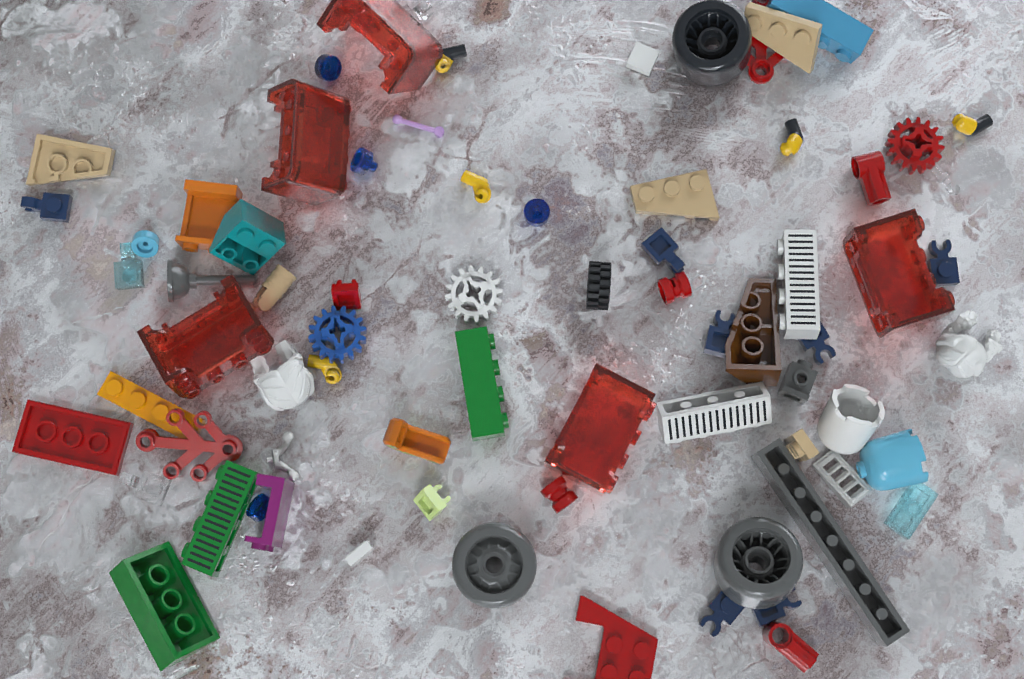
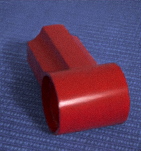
(870, 171)
(791, 646)

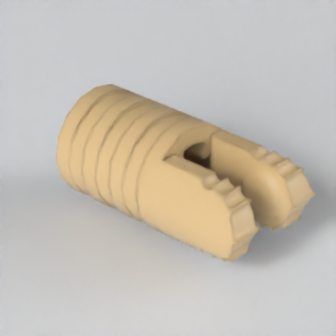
(273, 288)

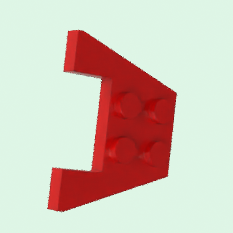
(624, 648)

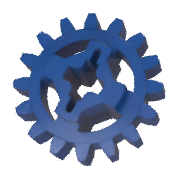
(326, 336)

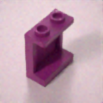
(276, 514)

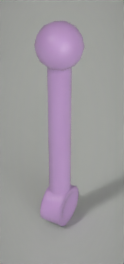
(438, 131)

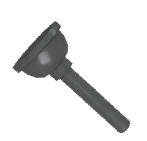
(181, 281)

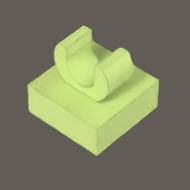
(430, 502)

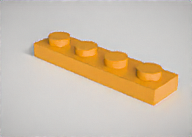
(143, 403)

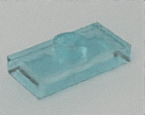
(910, 510)

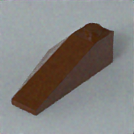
(754, 339)

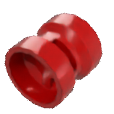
(674, 287)
(558, 493)

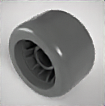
(764, 543)
(499, 588)

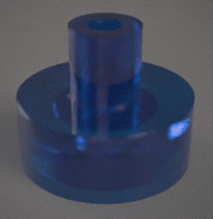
(328, 67)
(363, 161)
(534, 217)
(258, 508)

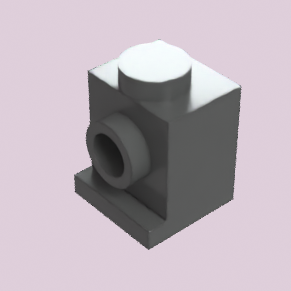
(791, 388)

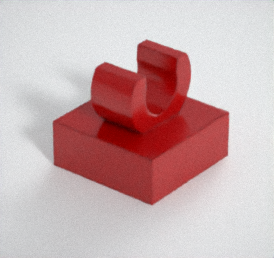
(346, 295)

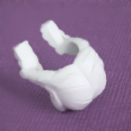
(963, 353)
(288, 384)

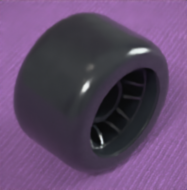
(712, 24)

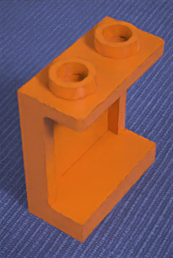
(204, 212)

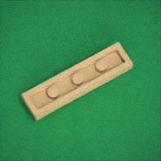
(800, 446)

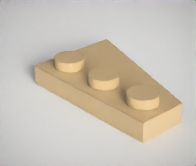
(786, 34)
(67, 160)
(677, 195)

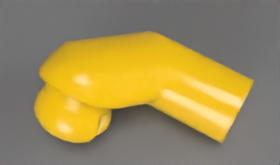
(480, 186)
(331, 371)

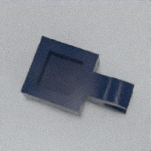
(51, 207)
(663, 248)

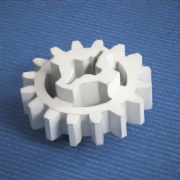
(483, 290)

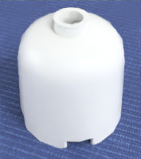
(849, 419)

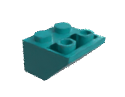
(248, 237)

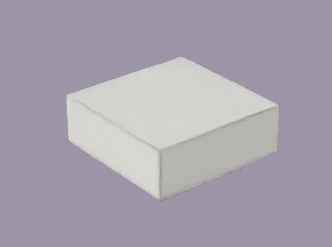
(642, 58)
(359, 553)

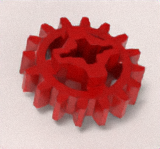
(918, 143)

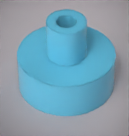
(145, 243)

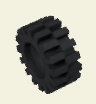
(598, 285)

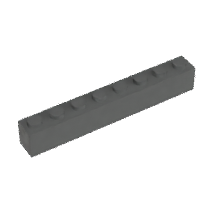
(830, 544)

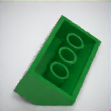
(164, 605)

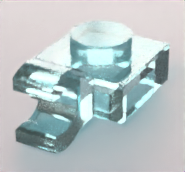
(128, 272)

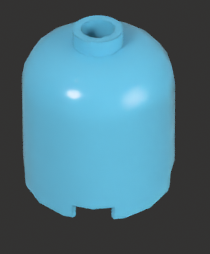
(892, 461)

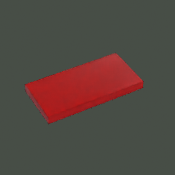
(72, 437)

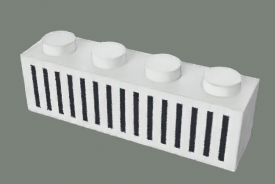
(799, 284)
(714, 412)

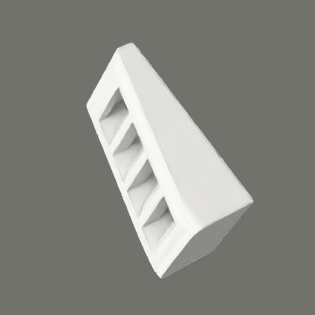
(847, 501)

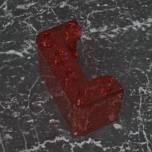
(407, 46)
(311, 143)
(894, 274)
(208, 342)
(601, 430)

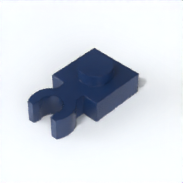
(942, 266)
(718, 335)
(818, 345)
(723, 610)
(774, 613)

